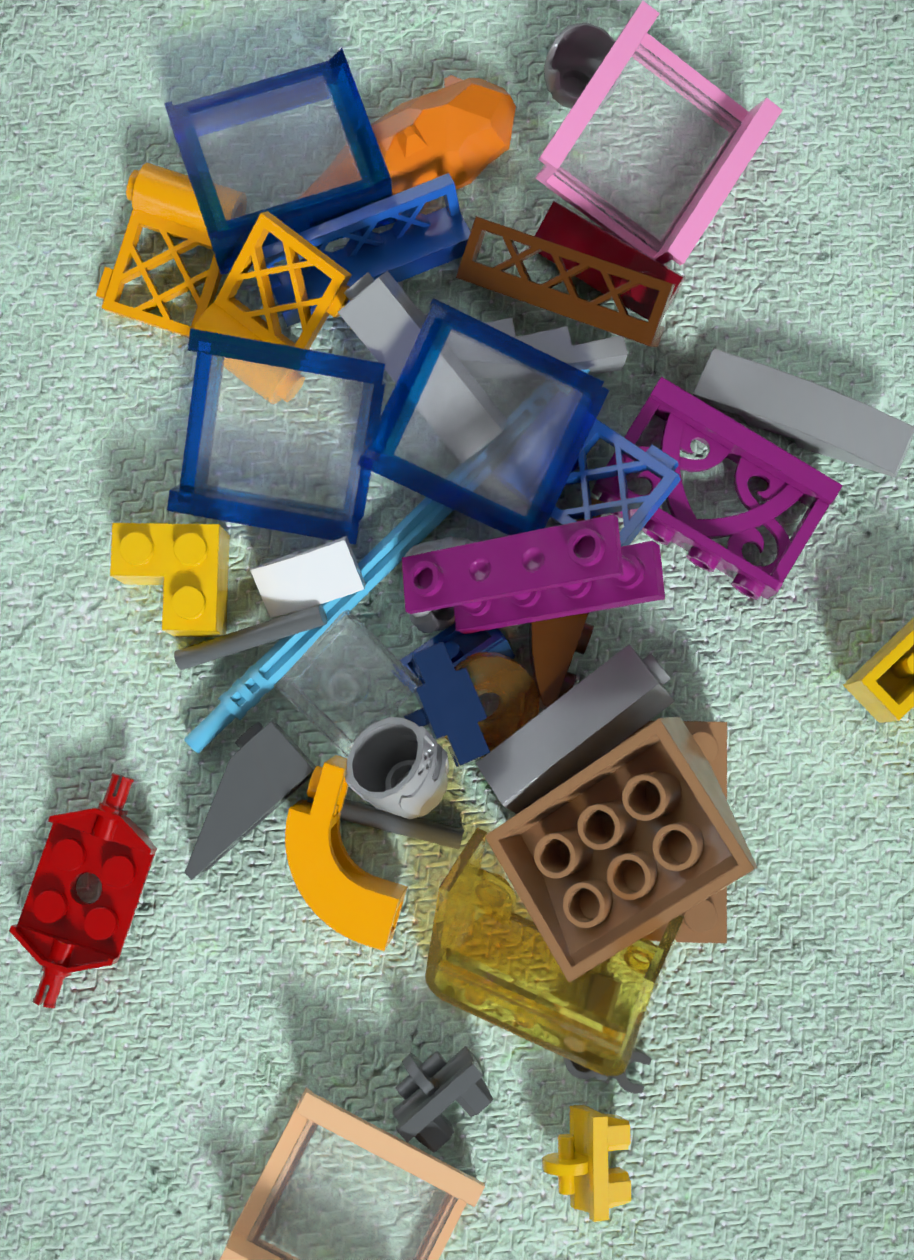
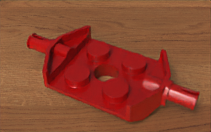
(58, 925)

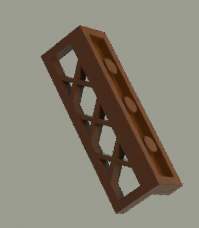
(557, 301)

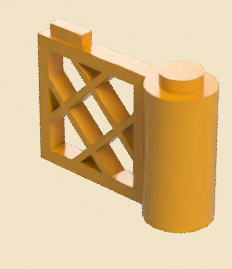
(167, 205)
(234, 318)

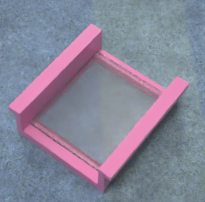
(652, 145)

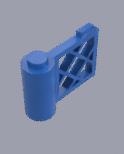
(652, 460)

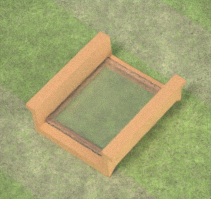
(348, 1194)

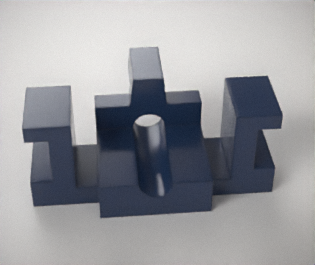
(448, 704)

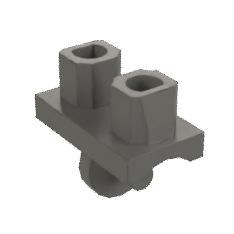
(432, 1089)

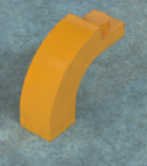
(326, 876)

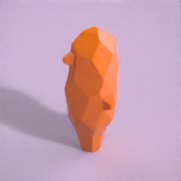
(446, 132)

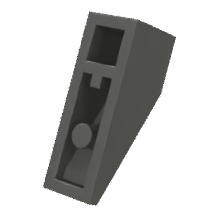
(251, 788)

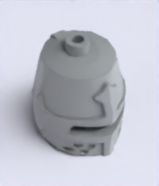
(398, 768)

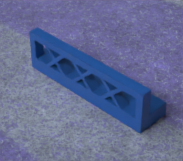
(407, 249)

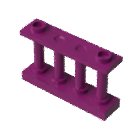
(534, 576)

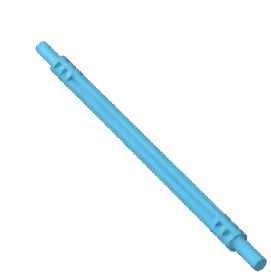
(287, 651)

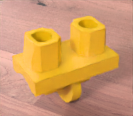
(584, 1162)

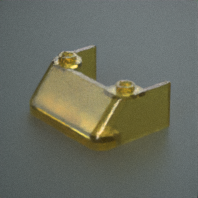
(506, 974)

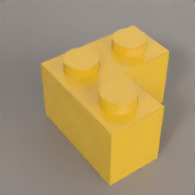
(189, 564)
(887, 678)

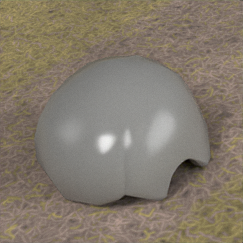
(574, 61)

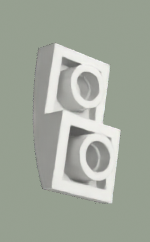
(308, 578)

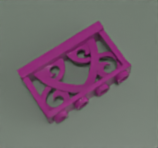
(785, 475)

